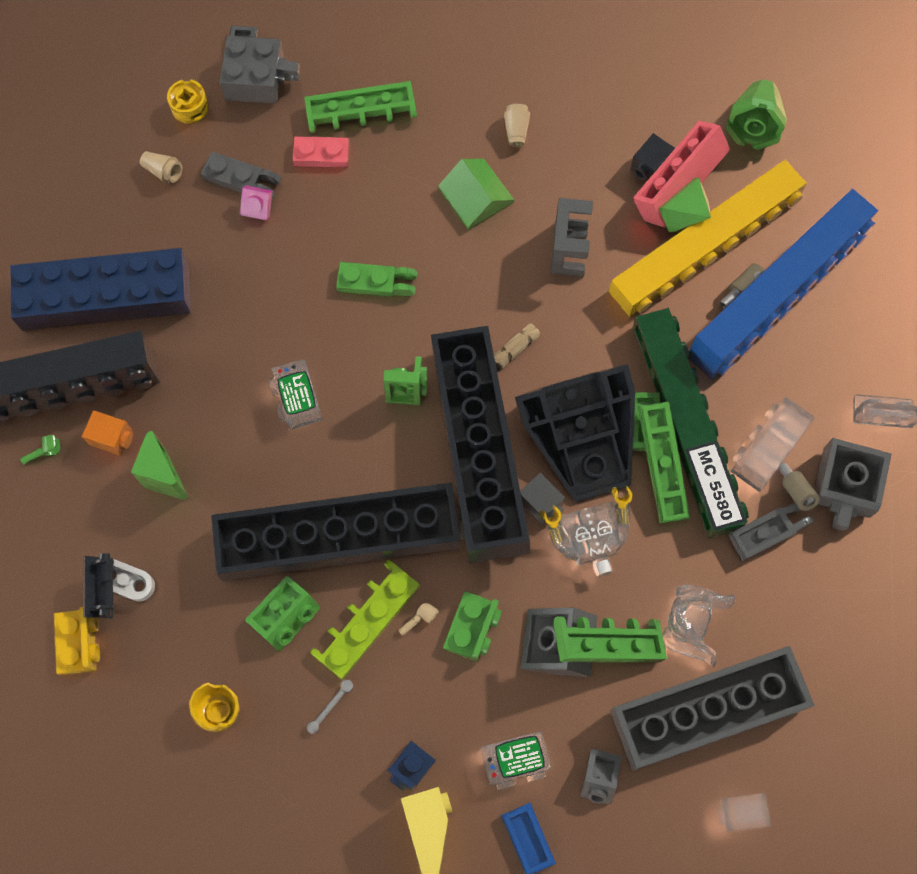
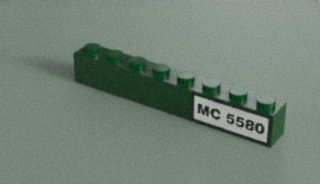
(695, 434)

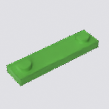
(664, 462)

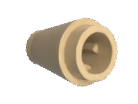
(516, 124)
(162, 166)

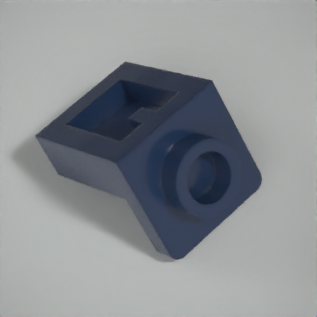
(410, 767)

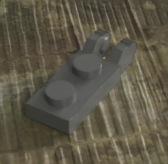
(236, 174)
(767, 531)

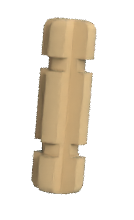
(516, 345)

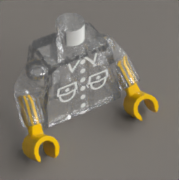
(592, 532)

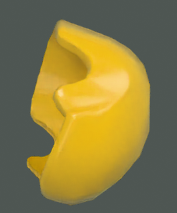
(214, 707)

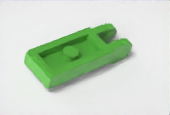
(374, 279)

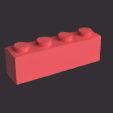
(692, 158)

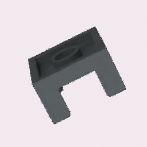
(564, 233)

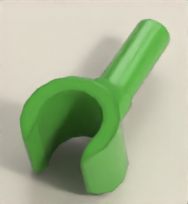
(50, 447)

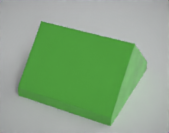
(474, 191)
(156, 470)

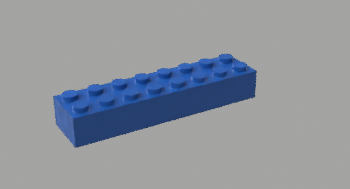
(782, 284)

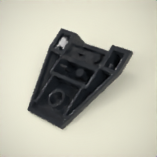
(584, 429)

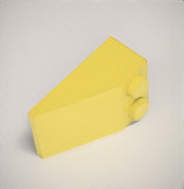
(428, 826)

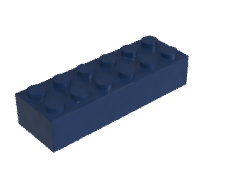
(100, 289)

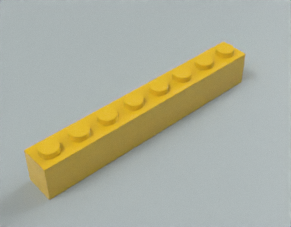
(703, 241)

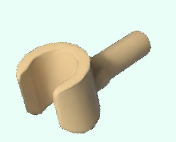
(426, 612)

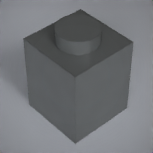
(541, 495)

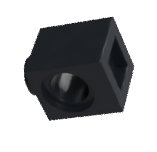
(650, 157)

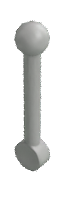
(346, 687)

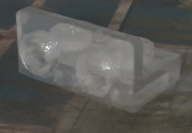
(884, 411)

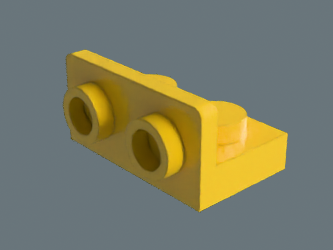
(75, 642)

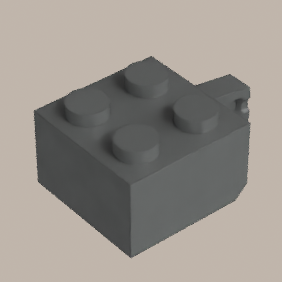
(255, 69)
(851, 480)

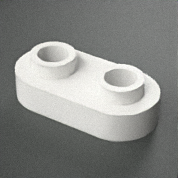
(128, 578)

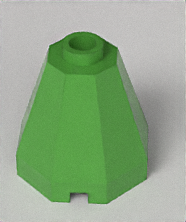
(758, 116)

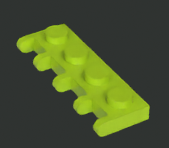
(368, 621)

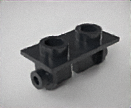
(98, 586)

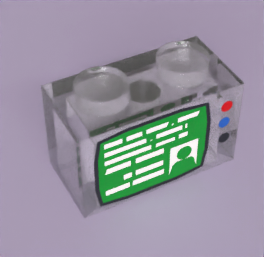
(296, 394)
(516, 759)

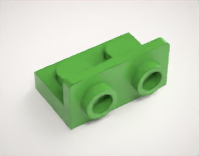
(406, 386)
(283, 613)
(471, 626)

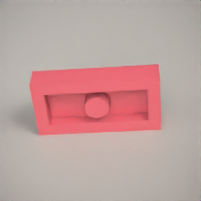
(321, 151)

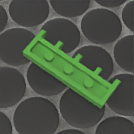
(360, 104)
(608, 642)

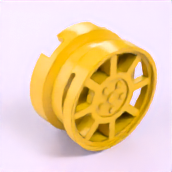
(187, 100)

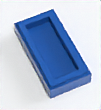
(528, 839)

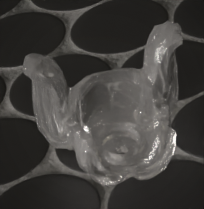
(690, 620)

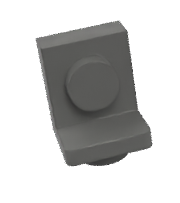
(601, 776)

